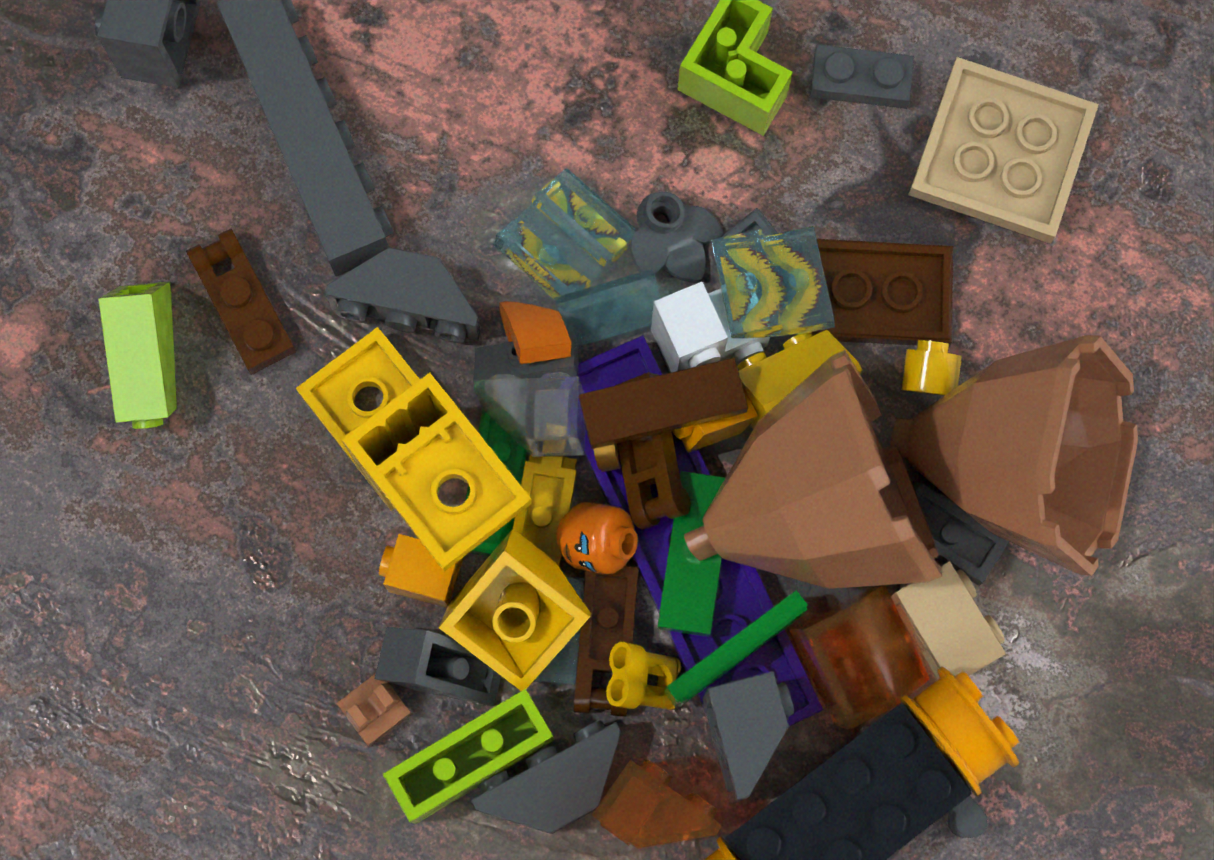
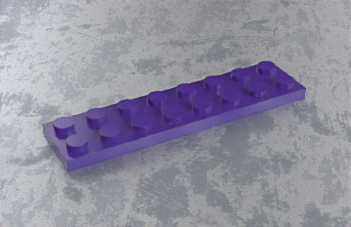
(740, 591)

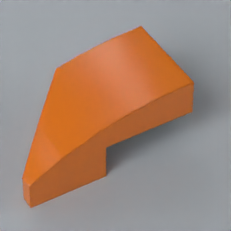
(535, 332)

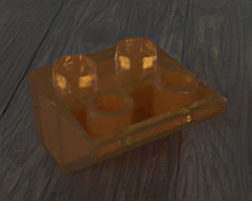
(860, 657)
(651, 814)

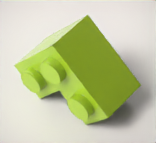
(729, 72)

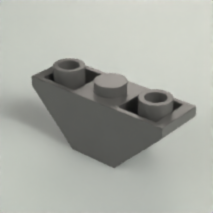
(407, 294)
(556, 785)

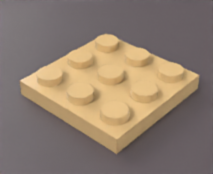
(1004, 150)

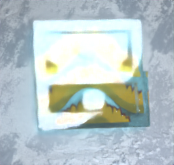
(565, 236)
(773, 283)

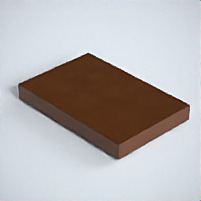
(888, 291)

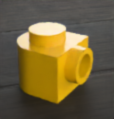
(931, 369)

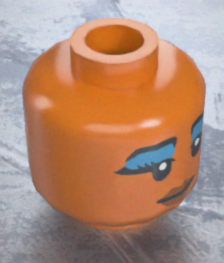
(597, 537)

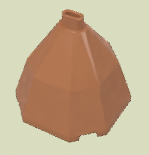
(1035, 449)
(821, 493)

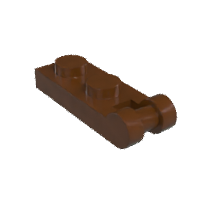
(242, 303)
(651, 462)
(612, 609)

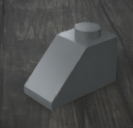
(435, 666)

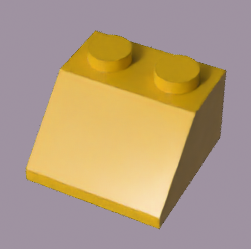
(774, 377)
(516, 611)

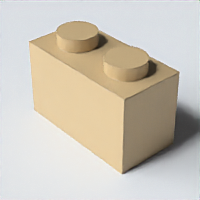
(949, 624)

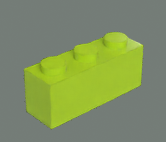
(468, 757)

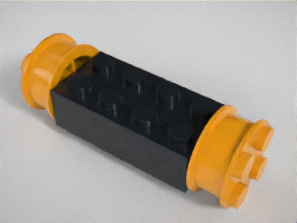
(883, 782)

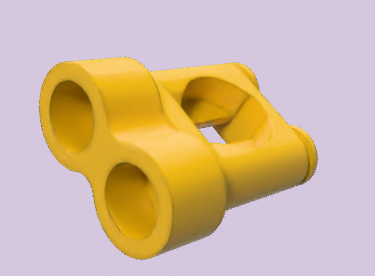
(630, 674)

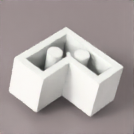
(695, 330)

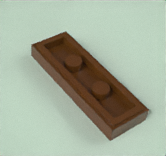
(663, 403)

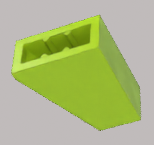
(140, 352)

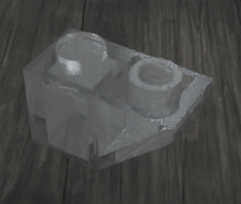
(537, 412)

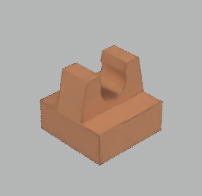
(374, 709)

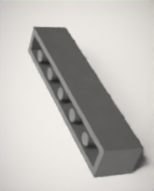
(306, 131)

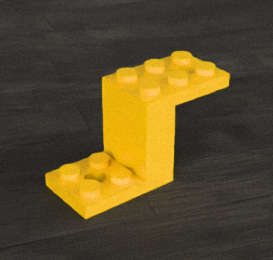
(414, 447)

